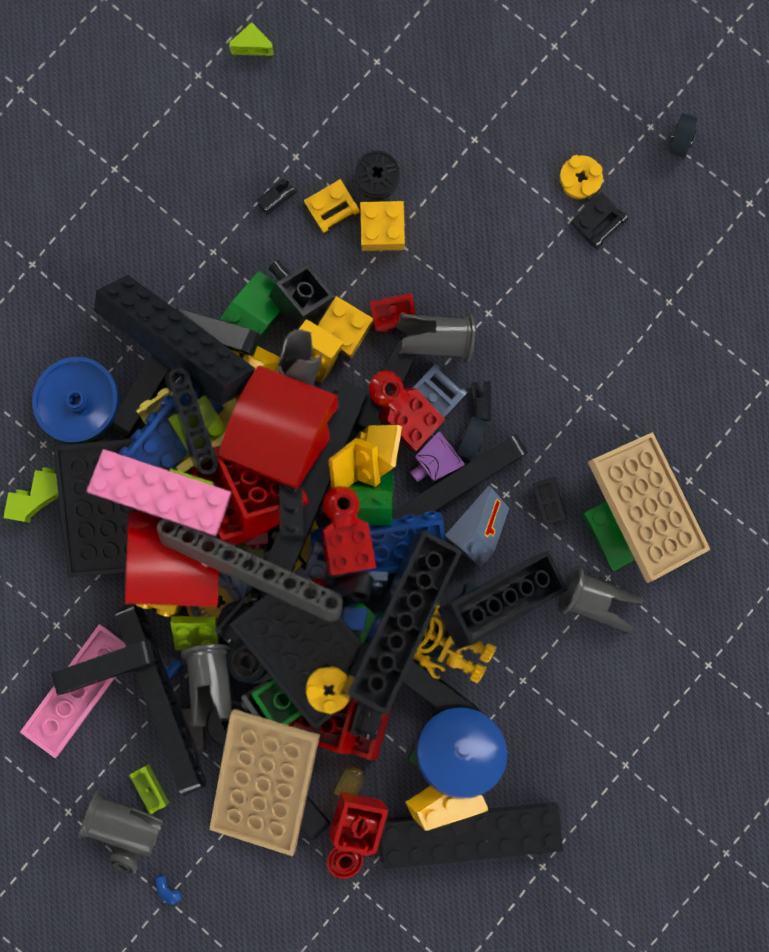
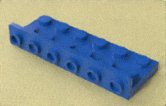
(157, 441)
(393, 541)

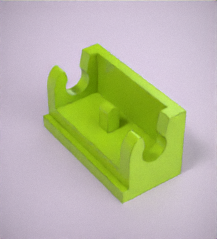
(149, 789)

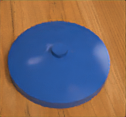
(75, 400)
(461, 753)

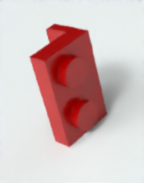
(387, 311)

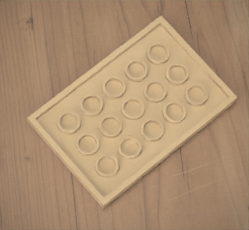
(649, 507)
(263, 782)

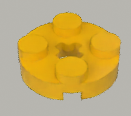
(578, 165)
(314, 689)

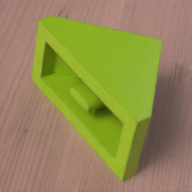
(251, 42)

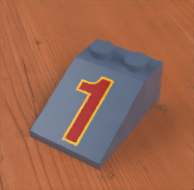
(480, 527)

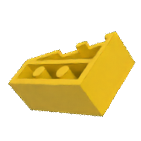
(435, 809)

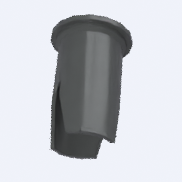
(438, 335)
(297, 358)
(593, 598)
(208, 675)
(120, 826)

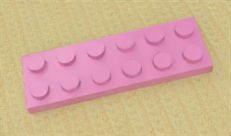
(159, 492)
(62, 715)

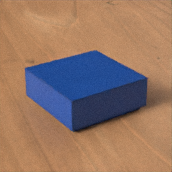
(355, 617)

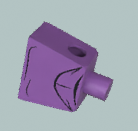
(436, 460)

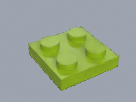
(211, 419)
(194, 631)

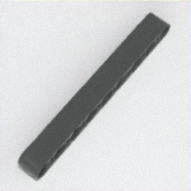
(255, 577)

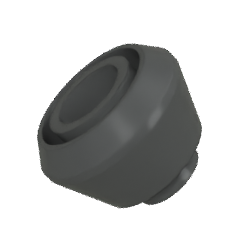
(124, 860)

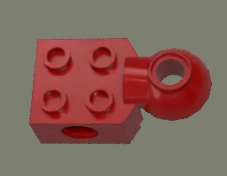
(404, 408)
(346, 539)
(354, 833)

